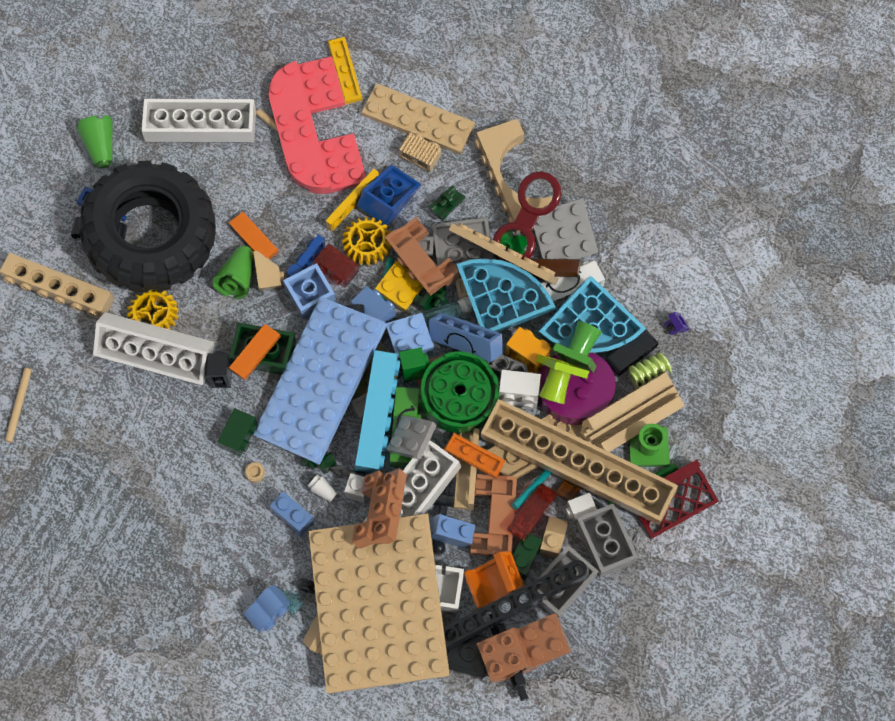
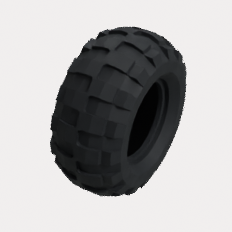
(142, 186)

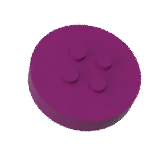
(583, 395)

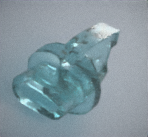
(295, 604)

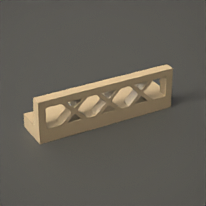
(466, 478)

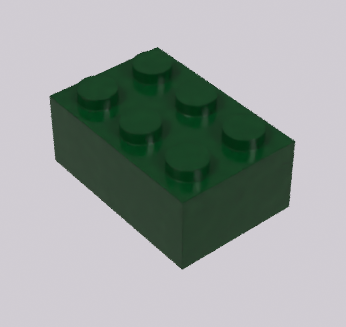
(277, 357)

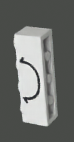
(567, 285)

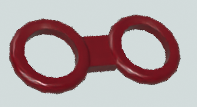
(529, 215)

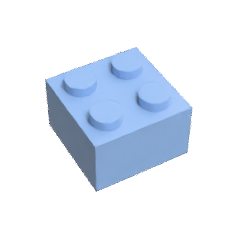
(307, 288)
(409, 334)

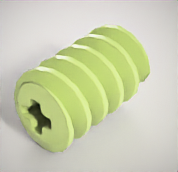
(648, 368)

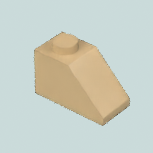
(268, 273)
(553, 537)

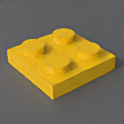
(399, 287)

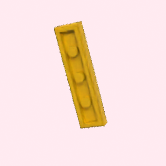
(345, 70)
(350, 202)

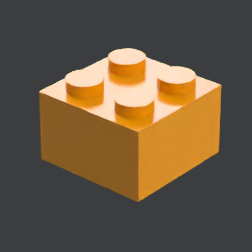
(525, 349)

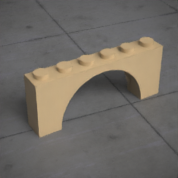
(494, 145)

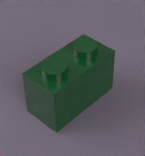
(237, 432)
(526, 554)

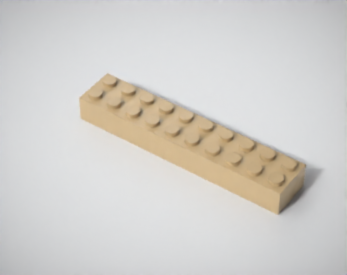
(579, 462)

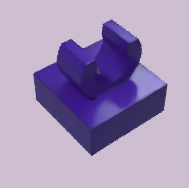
(678, 322)

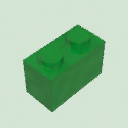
(413, 364)

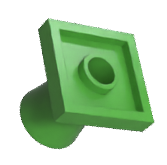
(580, 346)
(646, 454)

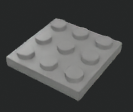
(565, 232)
(458, 248)

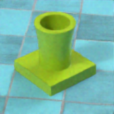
(558, 378)

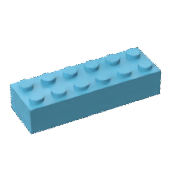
(376, 412)

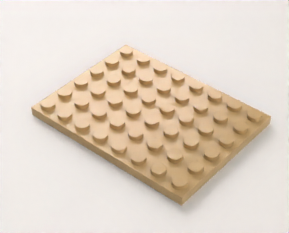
(378, 608)

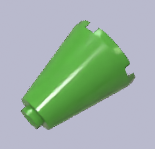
(98, 139)
(235, 274)

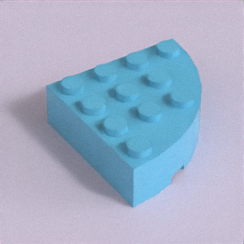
(503, 293)
(596, 307)

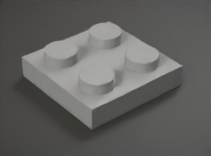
(411, 437)

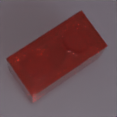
(336, 265)

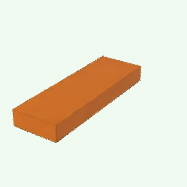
(253, 236)
(254, 352)
(475, 455)

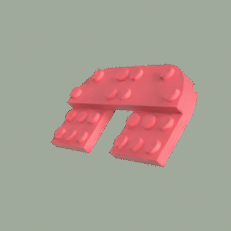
(295, 95)

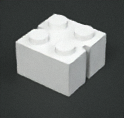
(519, 388)
(450, 588)

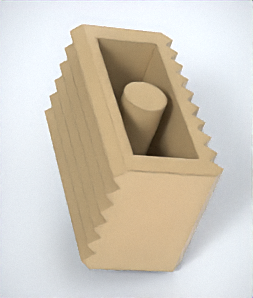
(420, 151)

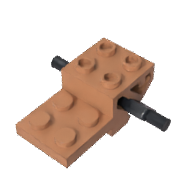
(522, 650)

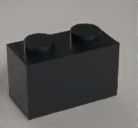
(218, 370)

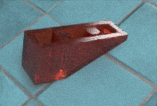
(532, 511)

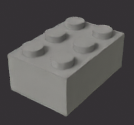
(606, 540)
(562, 601)

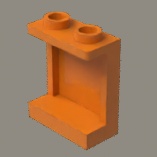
(493, 579)

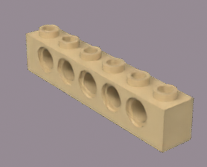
(15, 265)

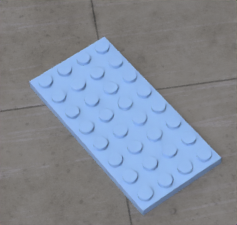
(320, 380)

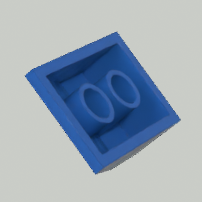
(388, 194)

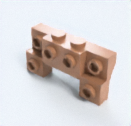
(421, 266)
(384, 509)
(501, 514)

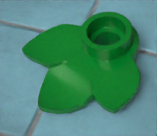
(515, 243)

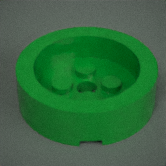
(463, 411)

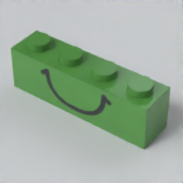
(406, 404)

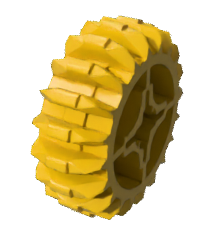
(368, 231)
(169, 313)

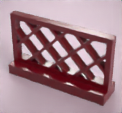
(677, 478)

